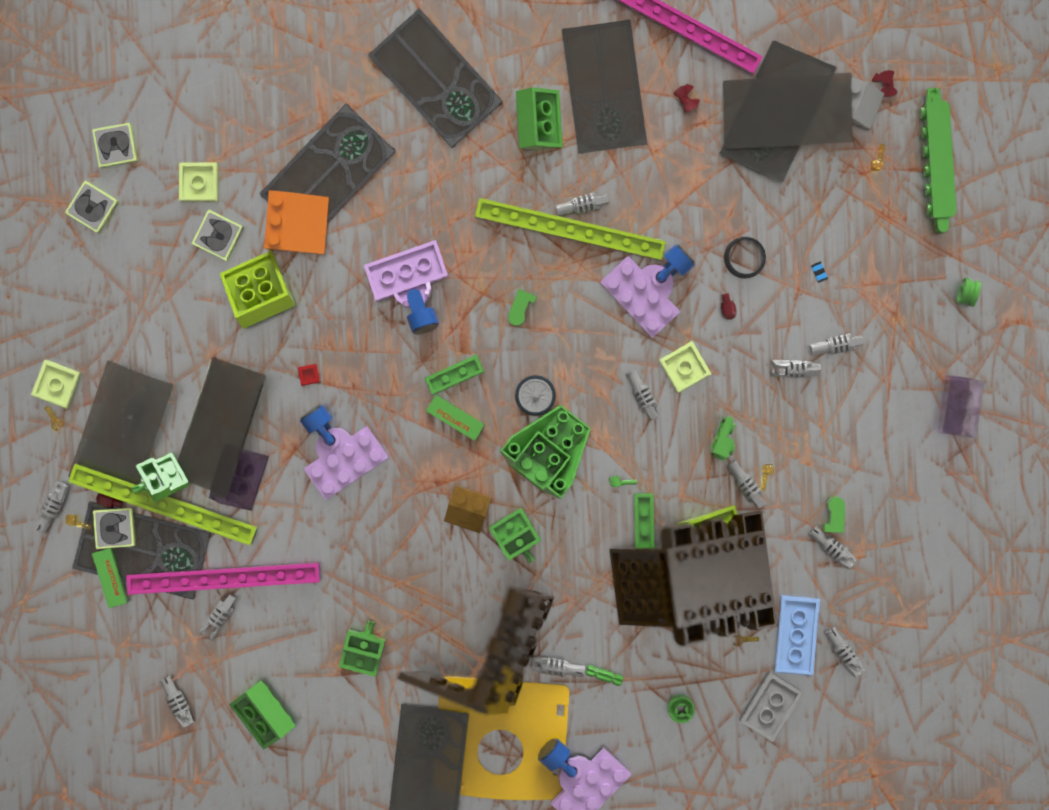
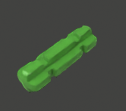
(604, 675)

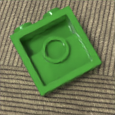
(722, 445)

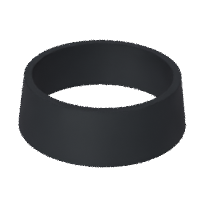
(729, 266)

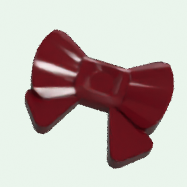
(886, 78)
(681, 93)

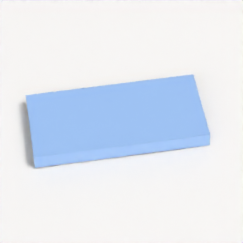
(797, 635)

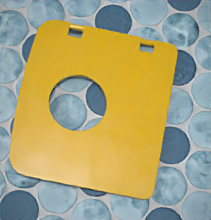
(534, 723)

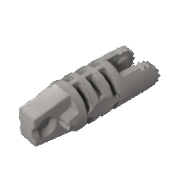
(795, 368)
(218, 616)

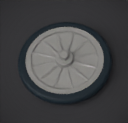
(535, 395)

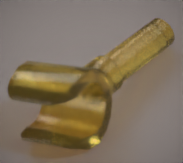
(876, 164)
(54, 419)
(767, 469)
(71, 520)
(745, 639)

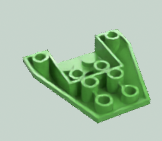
(548, 451)

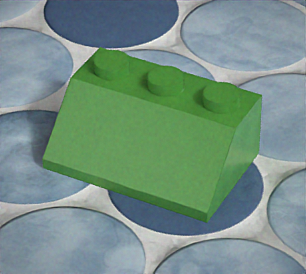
(539, 118)
(262, 715)

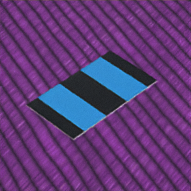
(819, 272)

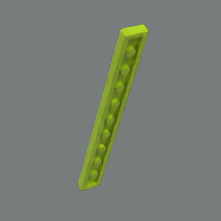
(570, 229)
(167, 506)

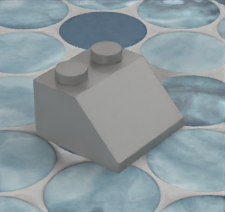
(865, 102)

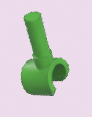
(615, 481)

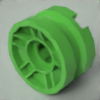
(969, 292)
(680, 700)

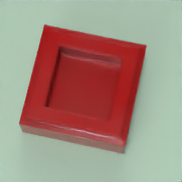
(308, 374)

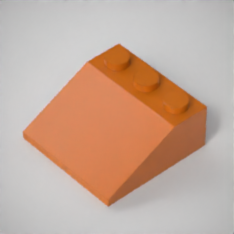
(296, 222)

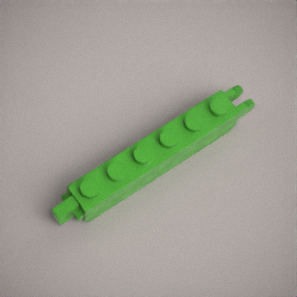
(939, 160)

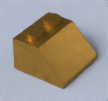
(467, 508)

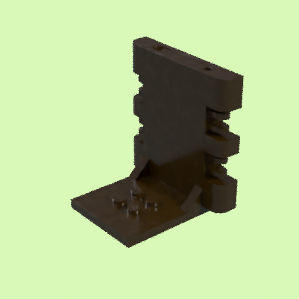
(698, 580)
(507, 656)

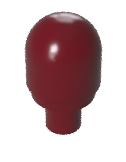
(728, 307)
(107, 501)

